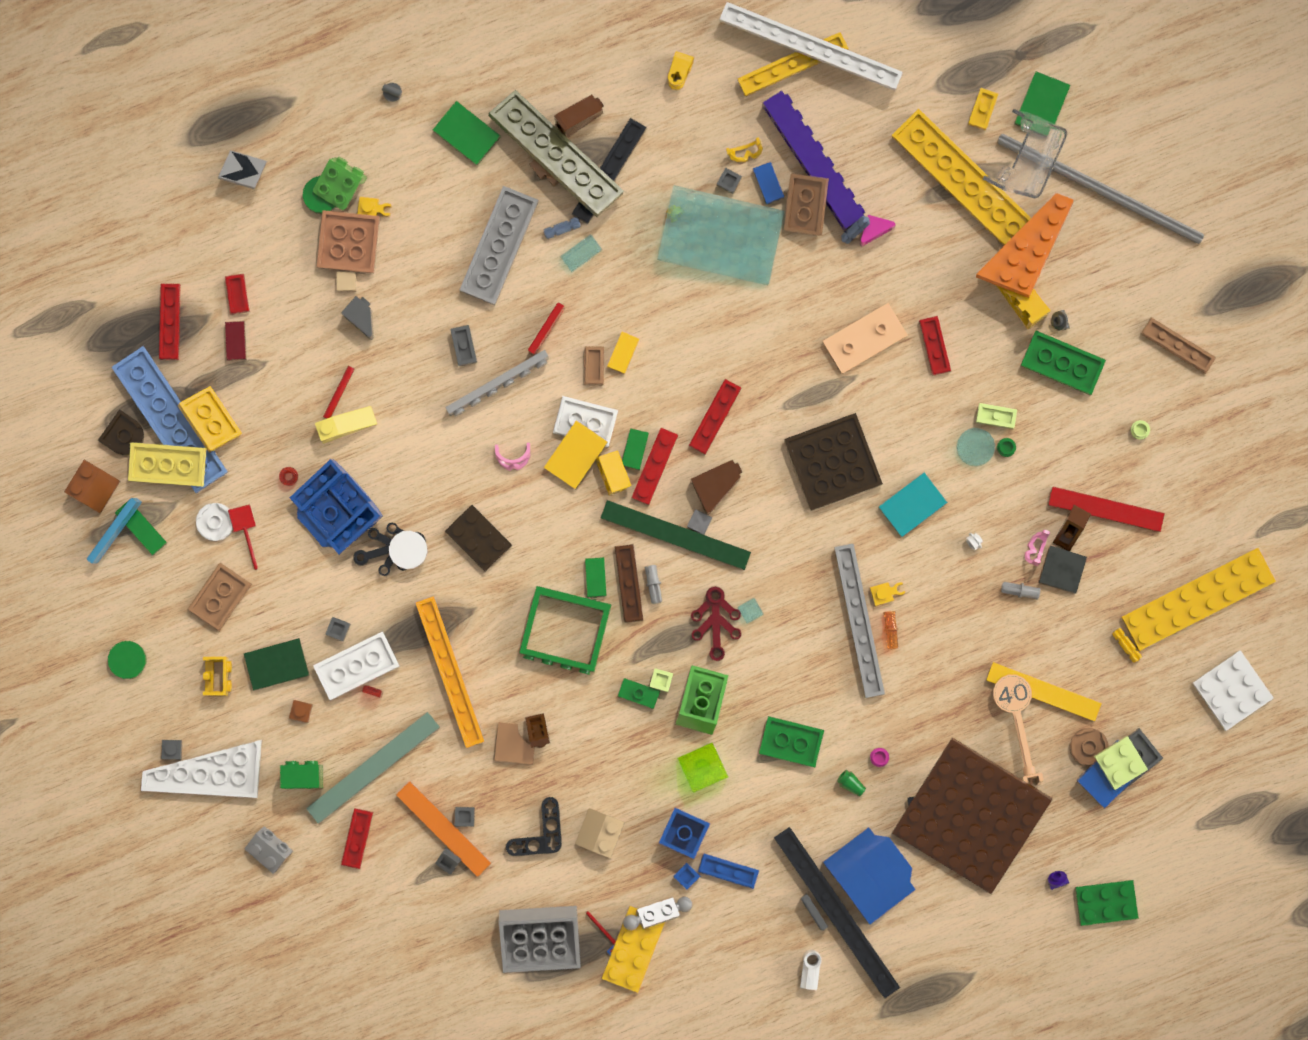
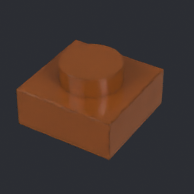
(301, 711)

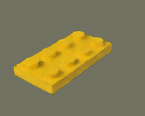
(631, 954)

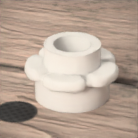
(974, 541)

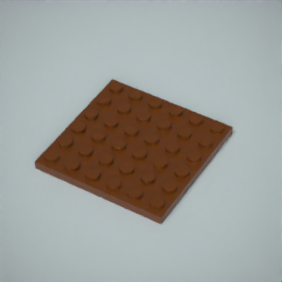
(972, 815)

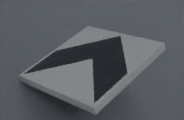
(242, 169)

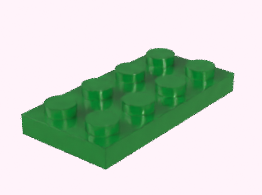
(1063, 363)

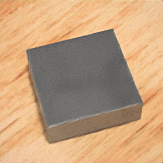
(699, 522)

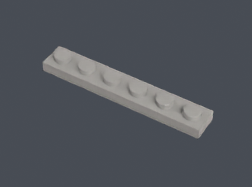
(491, 387)

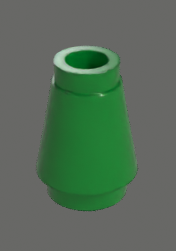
(851, 783)

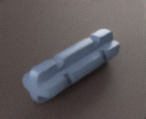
(562, 227)
(855, 229)

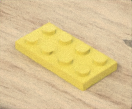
(167, 464)

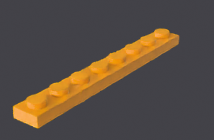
(450, 672)

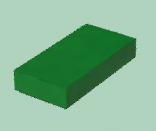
(635, 449)
(595, 577)

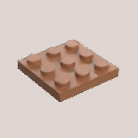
(348, 241)

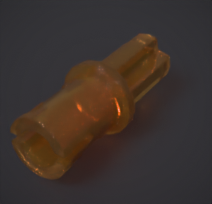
(891, 630)

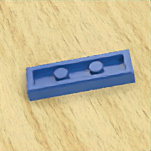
(728, 871)

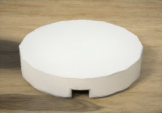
(214, 522)
(408, 549)

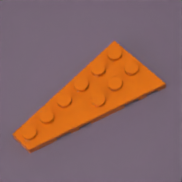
(1025, 254)

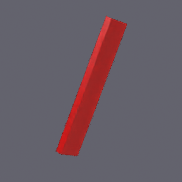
(1107, 509)

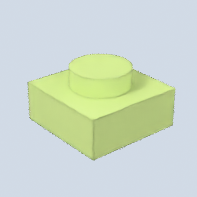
(661, 680)

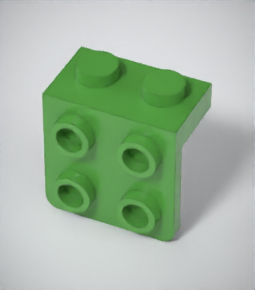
(339, 182)

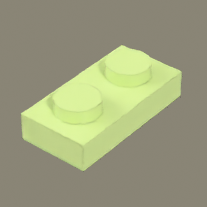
(996, 416)

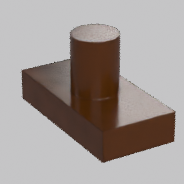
(537, 730)

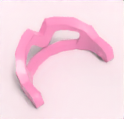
(513, 463)
(1043, 536)

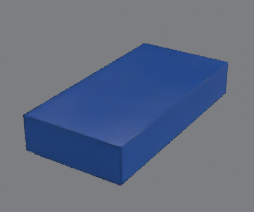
(768, 183)

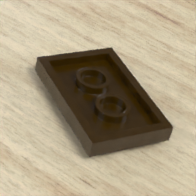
(478, 538)

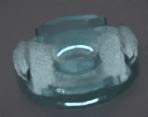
(975, 447)

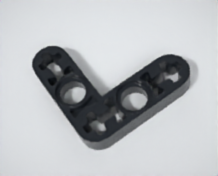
(542, 840)

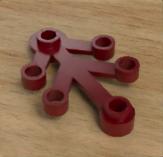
(716, 620)

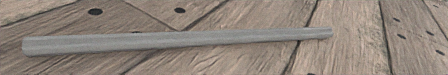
(1113, 195)

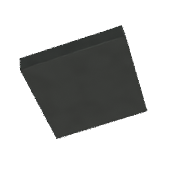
(1063, 569)

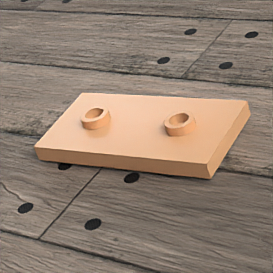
(865, 338)

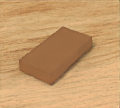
(594, 365)

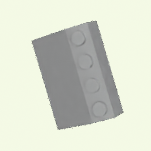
(539, 939)

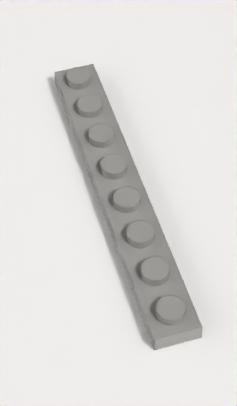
(859, 620)

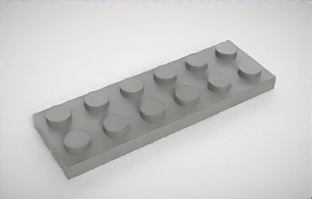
(499, 245)

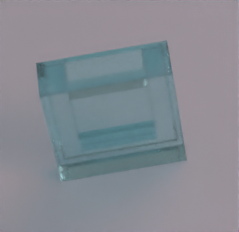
(750, 610)

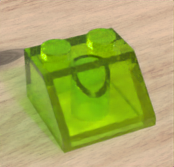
(702, 767)

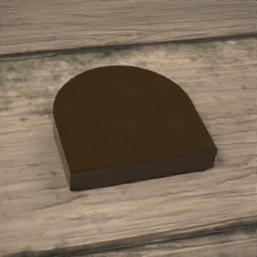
(121, 433)

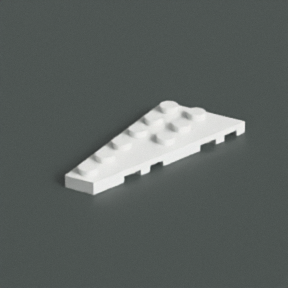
(219, 773)

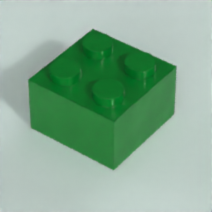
(301, 776)

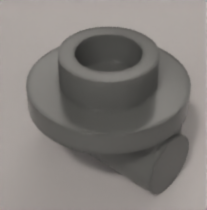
(392, 92)
(1060, 320)

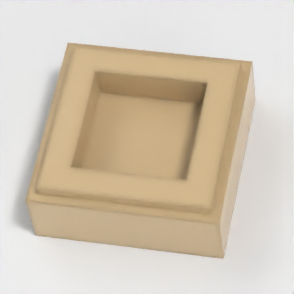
(346, 281)

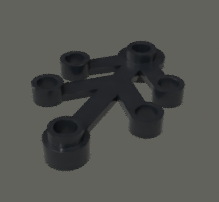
(380, 551)

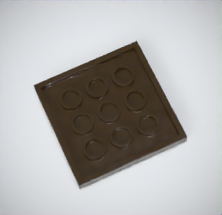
(833, 462)

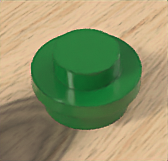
(1006, 447)

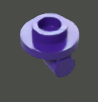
(1057, 879)

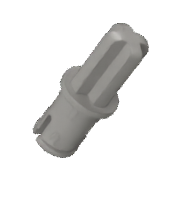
(653, 584)
(1020, 590)

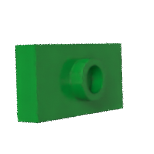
(638, 693)

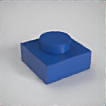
(686, 876)

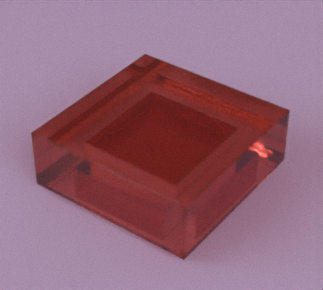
(372, 691)

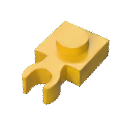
(371, 206)
(884, 593)

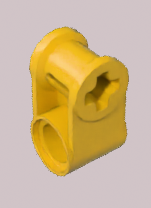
(679, 68)

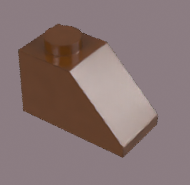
(1072, 528)

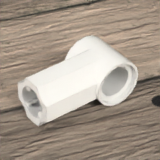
(810, 972)

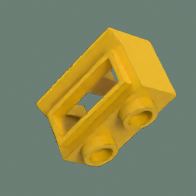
(208, 676)

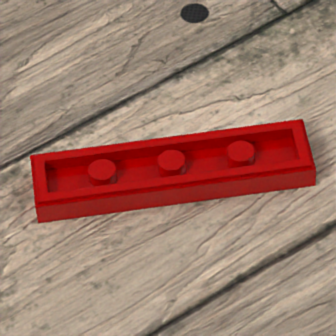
(169, 321)
(715, 416)

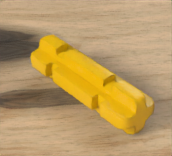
(1126, 645)

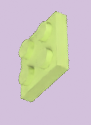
(1120, 762)

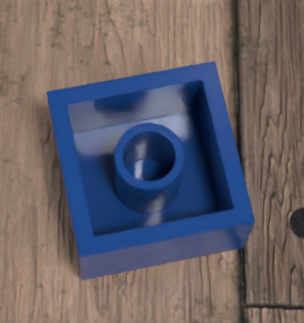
(684, 833)

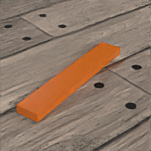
(443, 829)

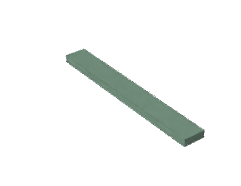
(373, 767)

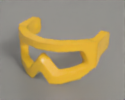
(731, 152)

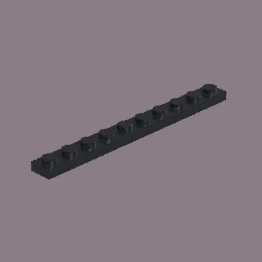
(837, 912)

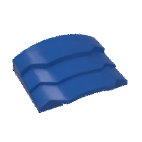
(335, 507)
(871, 873)

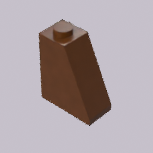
(578, 115)
(716, 484)

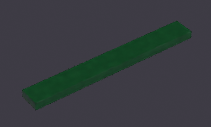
(675, 535)

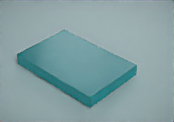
(912, 504)

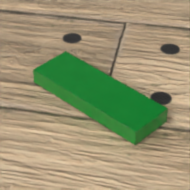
(144, 531)

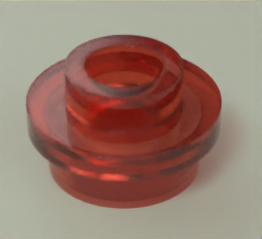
(282, 476)

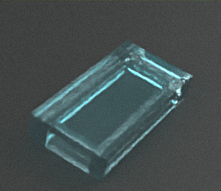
(581, 253)

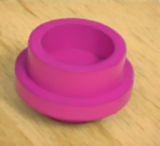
(879, 757)

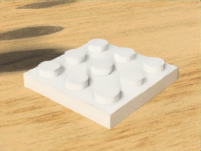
(1232, 690)

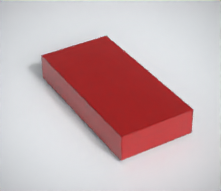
(237, 294)

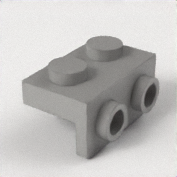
(268, 849)

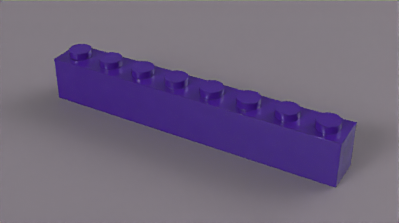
(811, 158)

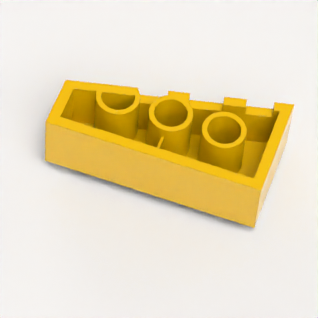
(1029, 310)

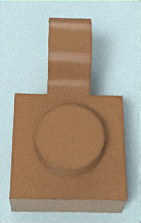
(542, 173)

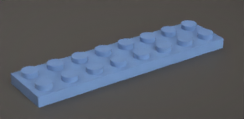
(161, 410)

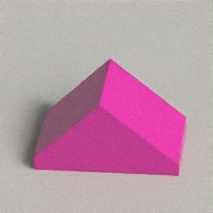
(877, 228)

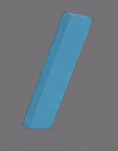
(114, 530)

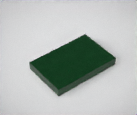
(276, 664)

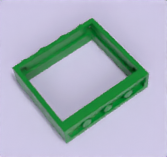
(573, 599)

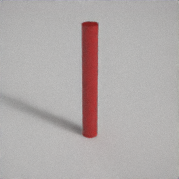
(338, 393)

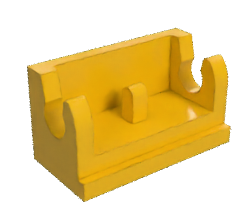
(613, 472)

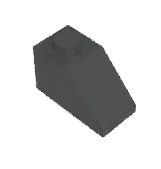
(360, 315)

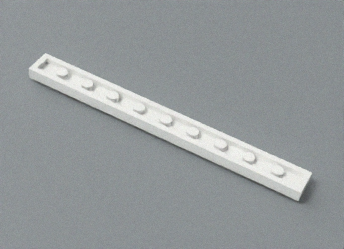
(811, 46)

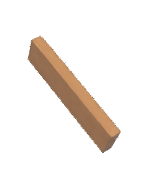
(1178, 345)

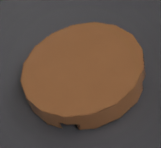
(1084, 743)

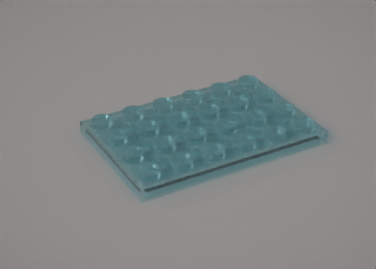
(720, 235)

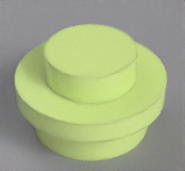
(1140, 429)

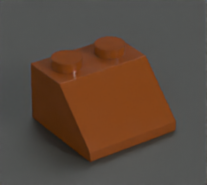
(92, 486)

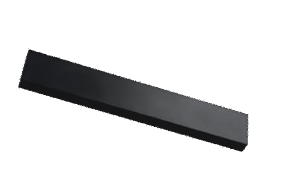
(615, 160)

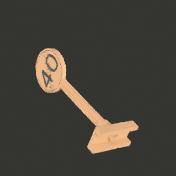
(1012, 696)

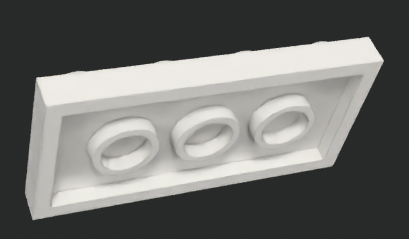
(356, 666)

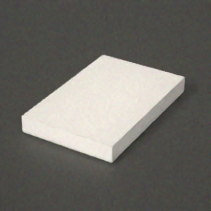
(593, 416)

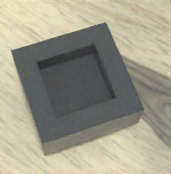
(729, 180)
(337, 629)
(172, 749)
(465, 816)
(448, 861)

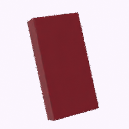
(235, 340)

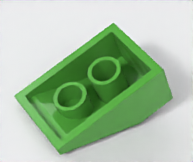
(702, 700)

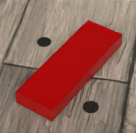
(546, 329)
(935, 345)
(357, 838)

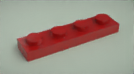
(654, 466)

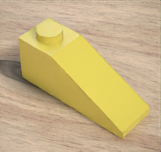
(345, 424)

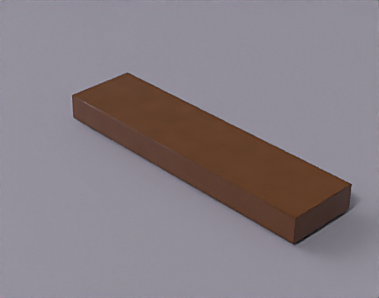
(629, 583)

